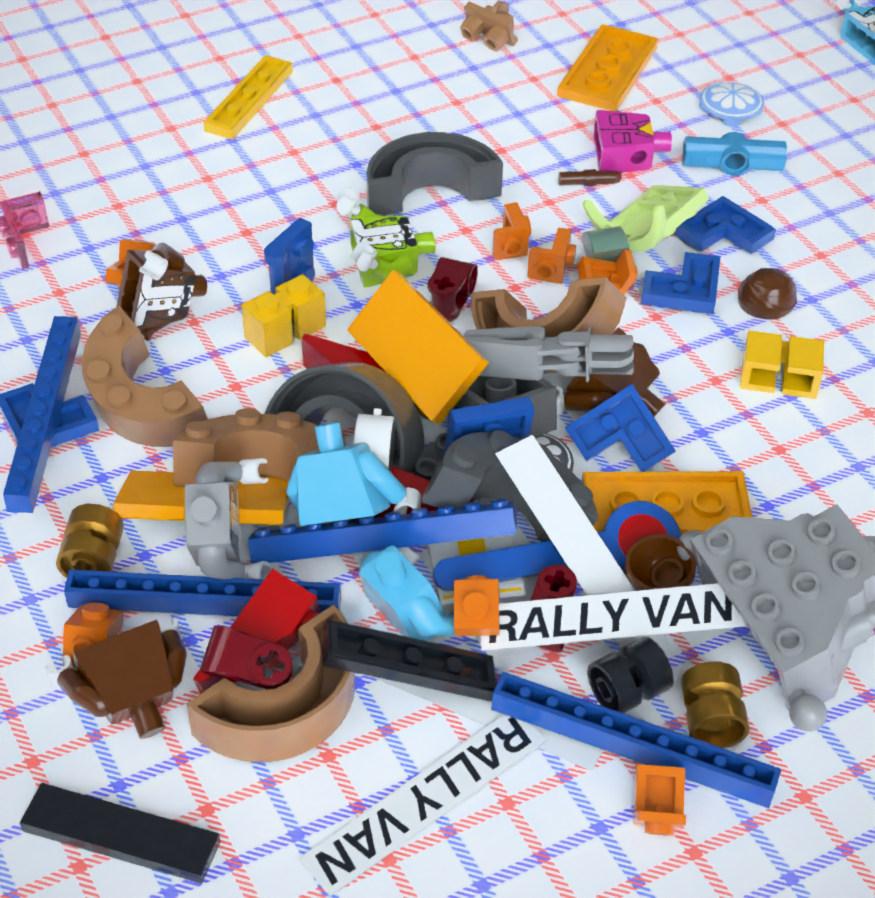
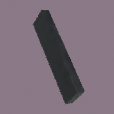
(407, 660)
(121, 832)

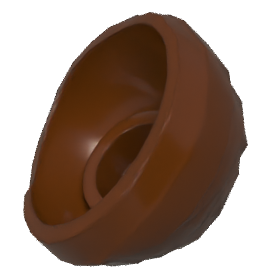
(767, 294)
(656, 564)

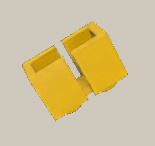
(270, 315)
(801, 358)

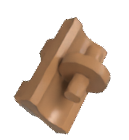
(492, 22)

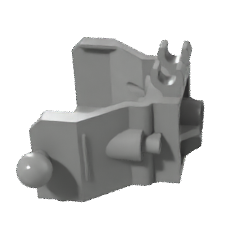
(801, 592)

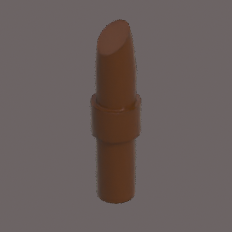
(588, 177)

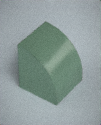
(605, 243)

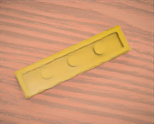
(248, 97)

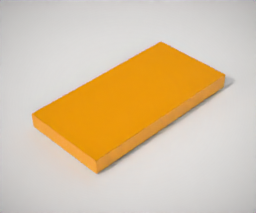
(608, 67)
(417, 346)
(691, 497)
(156, 498)

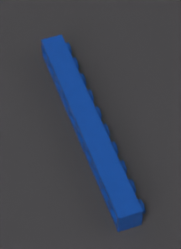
(42, 416)
(378, 533)
(176, 592)
(635, 739)

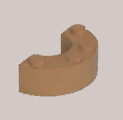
(587, 304)
(130, 409)
(241, 437)
(278, 720)

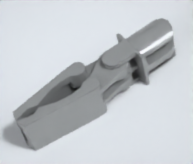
(526, 352)

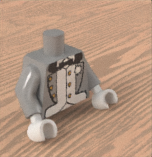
(214, 518)

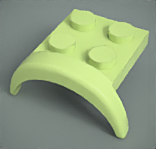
(652, 214)

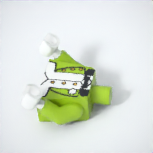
(381, 241)

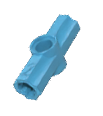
(734, 153)

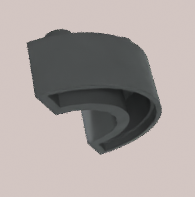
(431, 161)
(357, 390)
(474, 471)

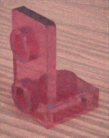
(18, 217)

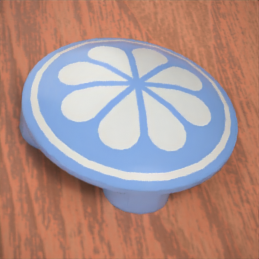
(731, 102)

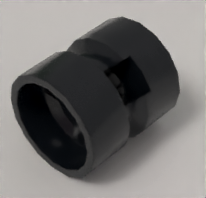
(630, 676)

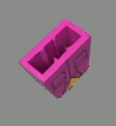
(627, 141)

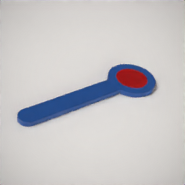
(620, 532)

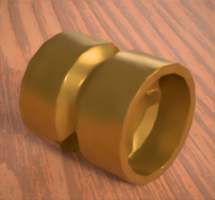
(90, 539)
(714, 704)

